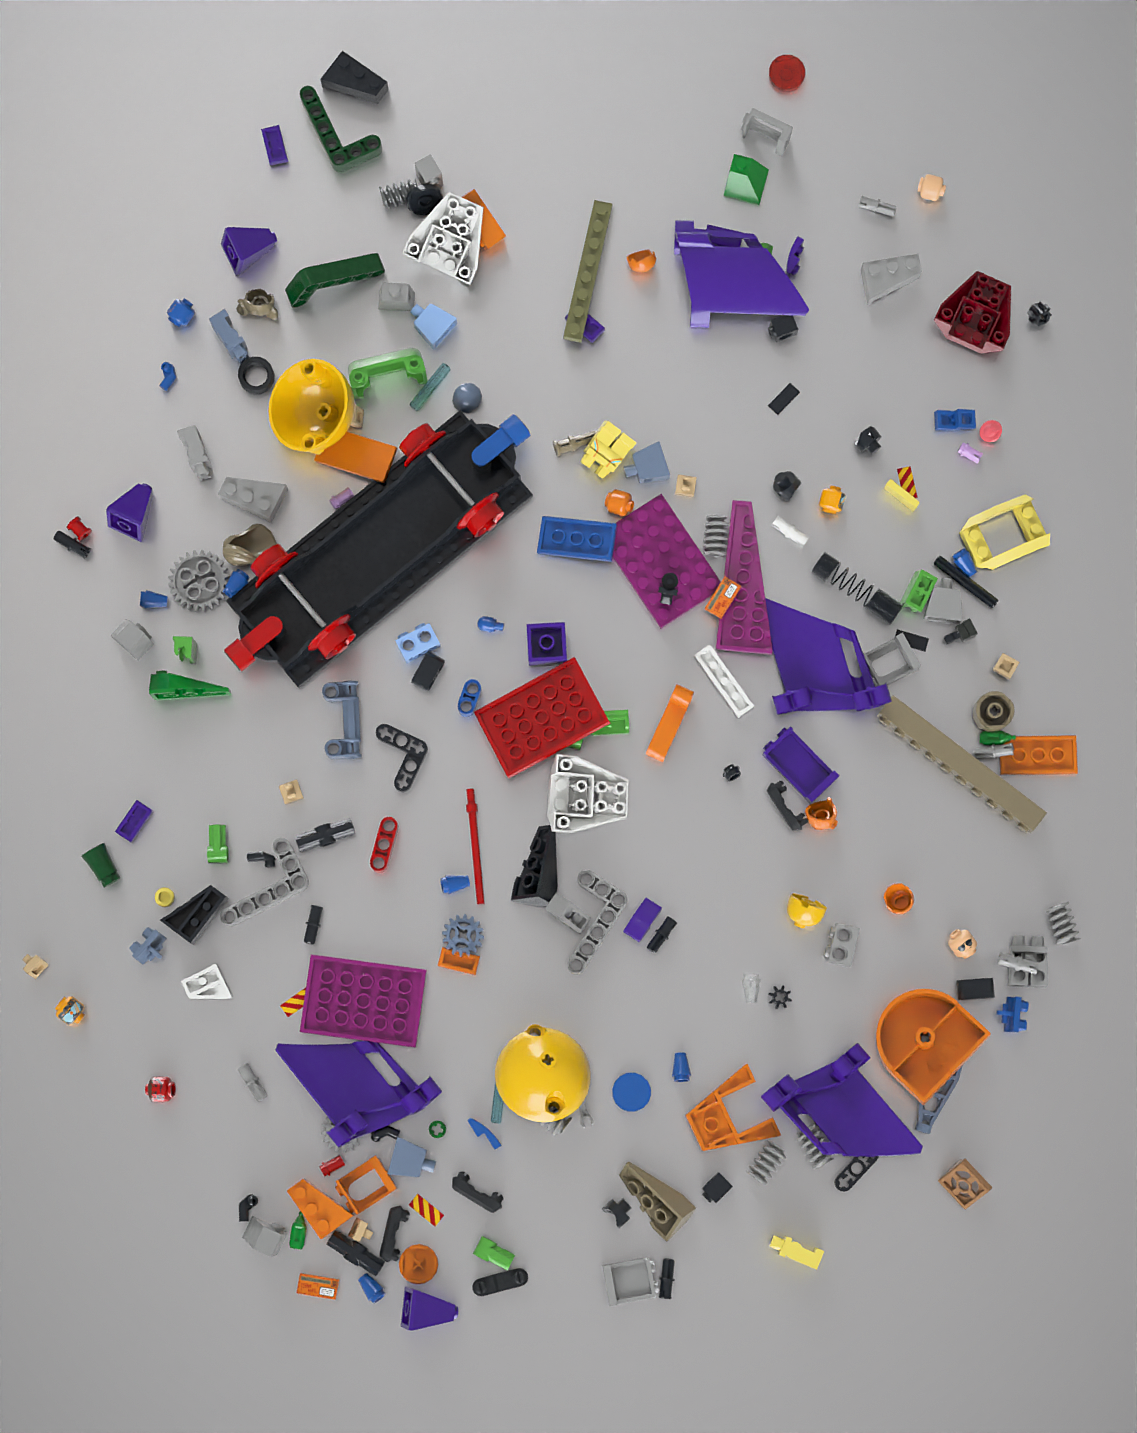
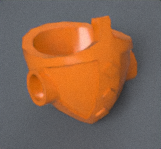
(823, 814)

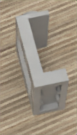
(783, 138)
(898, 642)

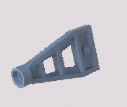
(942, 1096)

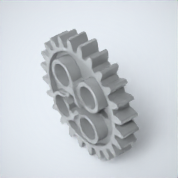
(192, 564)

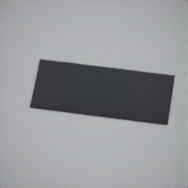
(784, 398)
(915, 641)

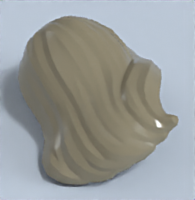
(247, 546)

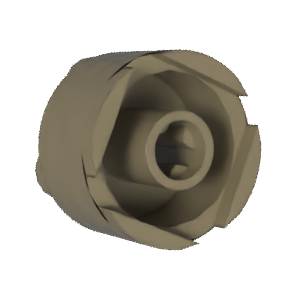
(1000, 704)

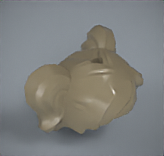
(257, 303)

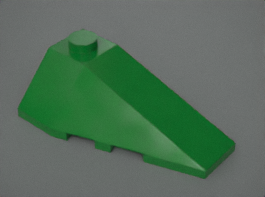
(173, 686)

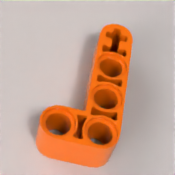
(670, 722)

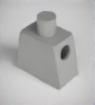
(396, 297)
(944, 603)

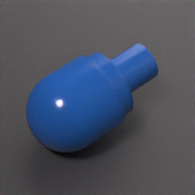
(489, 624)

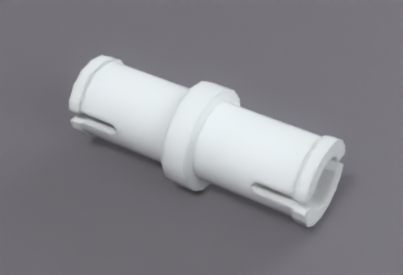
(790, 531)

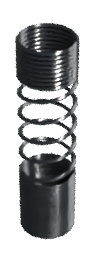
(880, 604)

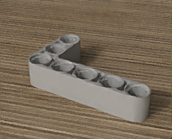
(271, 890)
(599, 921)

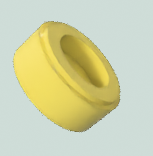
(164, 897)

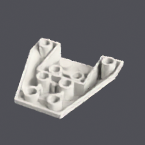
(449, 238)
(584, 795)

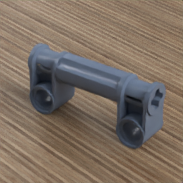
(351, 720)

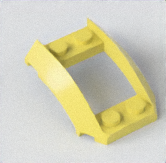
(1028, 521)

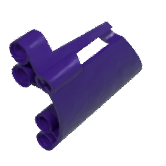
(732, 277)
(815, 665)
(353, 1089)
(844, 1110)

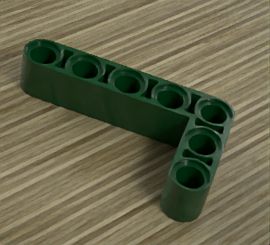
(330, 136)
(332, 274)

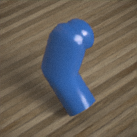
(169, 374)

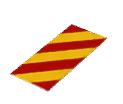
(907, 481)
(294, 1003)
(426, 1210)

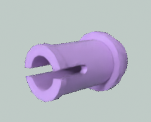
(969, 452)
(340, 499)

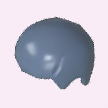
(467, 397)

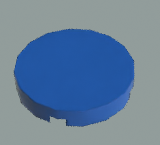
(631, 1092)

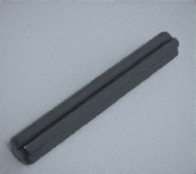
(966, 582)

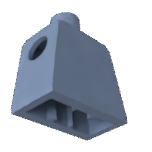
(648, 465)
(409, 1159)

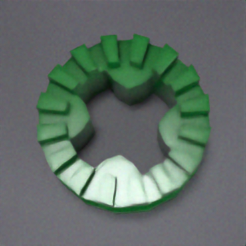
(443, 1126)

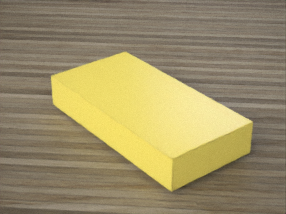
(902, 495)

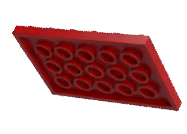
(541, 717)

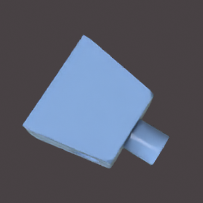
(433, 323)

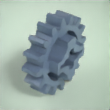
(456, 940)

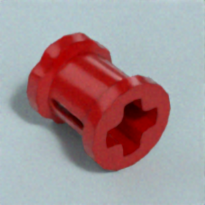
(79, 528)

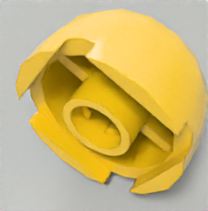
(805, 911)

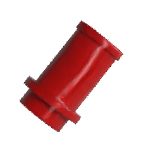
(331, 1165)

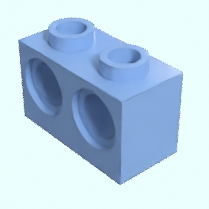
(420, 647)

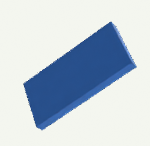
(577, 538)

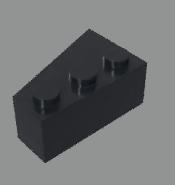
(355, 79)
(196, 914)

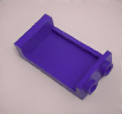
(799, 765)

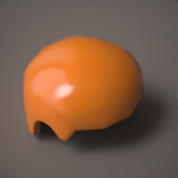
(641, 261)
(899, 898)

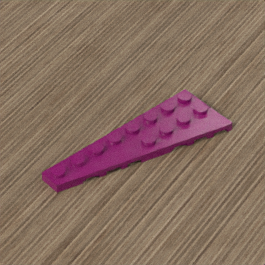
(746, 620)

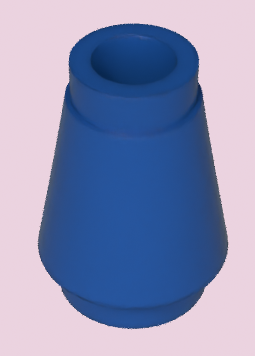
(964, 562)
(236, 582)
(152, 600)
(454, 883)
(681, 1069)
(371, 1288)

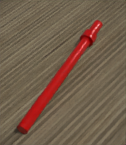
(472, 808)

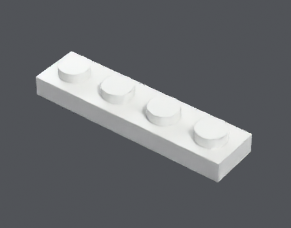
(724, 681)

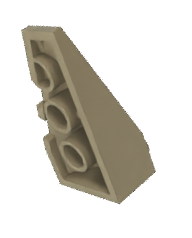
(663, 1204)

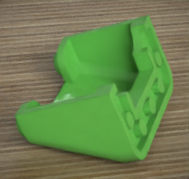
(406, 359)

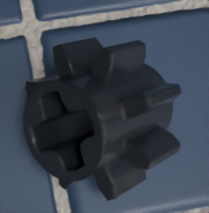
(1039, 313)
(781, 991)

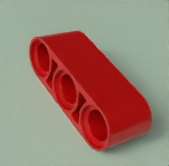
(384, 835)

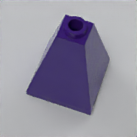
(246, 246)
(131, 512)
(425, 1310)

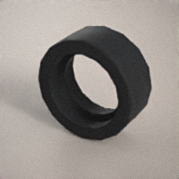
(251, 362)

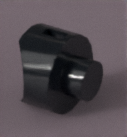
(869, 440)
(786, 484)
(619, 1210)

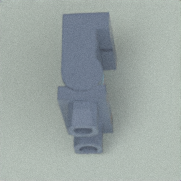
(229, 337)

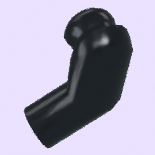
(262, 856)
(385, 1131)
(245, 1205)

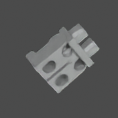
(196, 452)
(1035, 953)

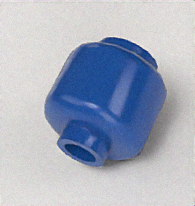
(181, 312)

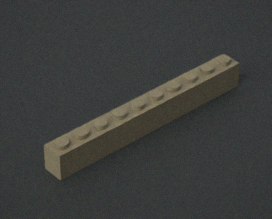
(961, 764)

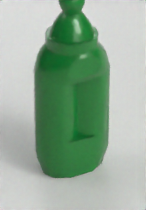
(995, 737)
(298, 1233)

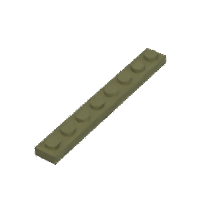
(587, 271)

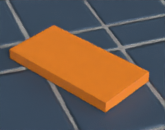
(359, 456)
(1041, 756)

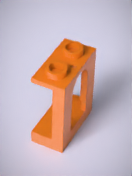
(360, 1205)

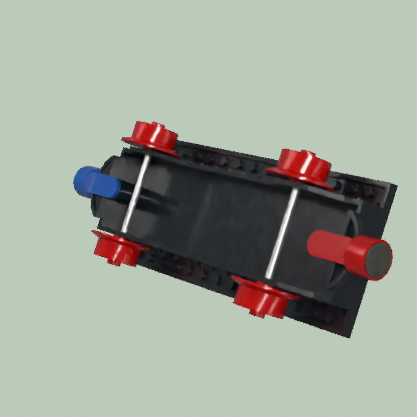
(379, 546)

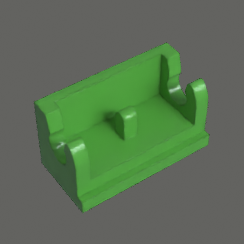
(918, 590)
(186, 646)
(618, 723)

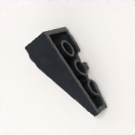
(539, 876)

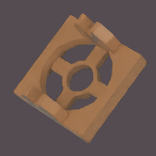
(964, 1201)

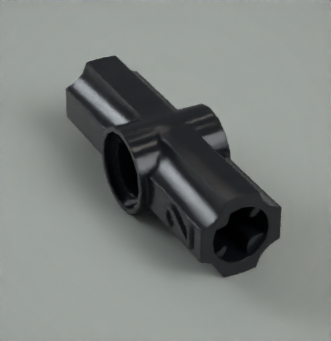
(325, 835)
(355, 1253)

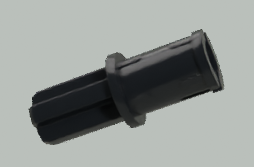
(71, 544)
(313, 924)
(661, 934)
(666, 1278)

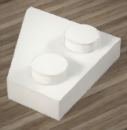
(207, 985)

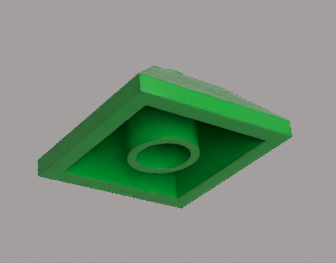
(746, 180)

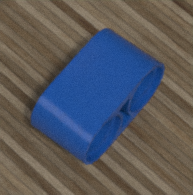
(467, 697)

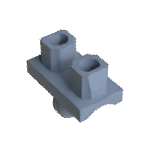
(150, 947)

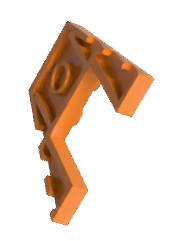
(713, 1124)

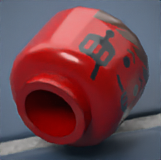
(160, 1089)

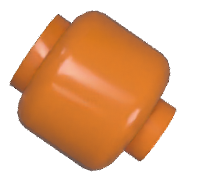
(619, 502)

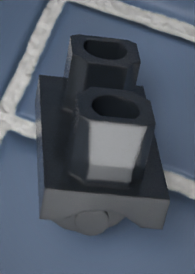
(668, 588)

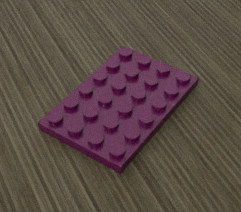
(656, 543)
(363, 1001)

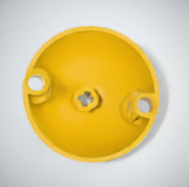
(310, 412)
(529, 1083)

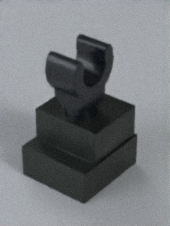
(963, 631)

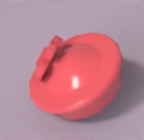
(991, 431)

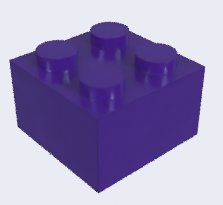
(546, 643)

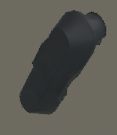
(793, 821)
(461, 1185)
(387, 1249)
(500, 1282)

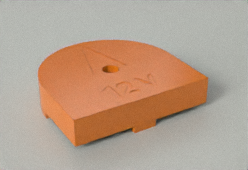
(926, 1065)

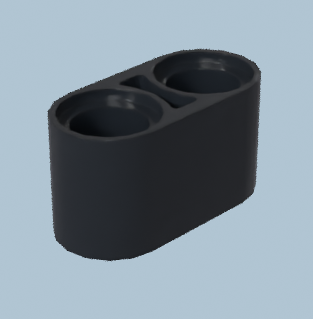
(428, 671)
(975, 989)

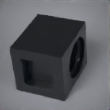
(782, 328)
(716, 1188)

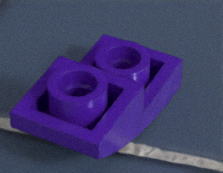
(793, 261)
(642, 919)

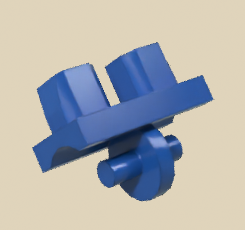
(1011, 1014)

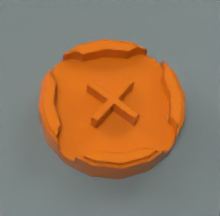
(418, 1264)

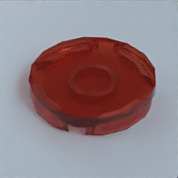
(786, 73)

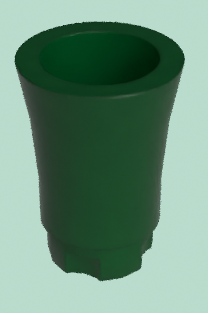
(101, 865)

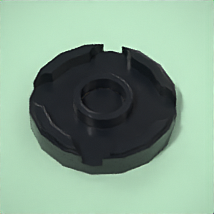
(423, 198)

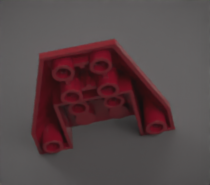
(977, 314)

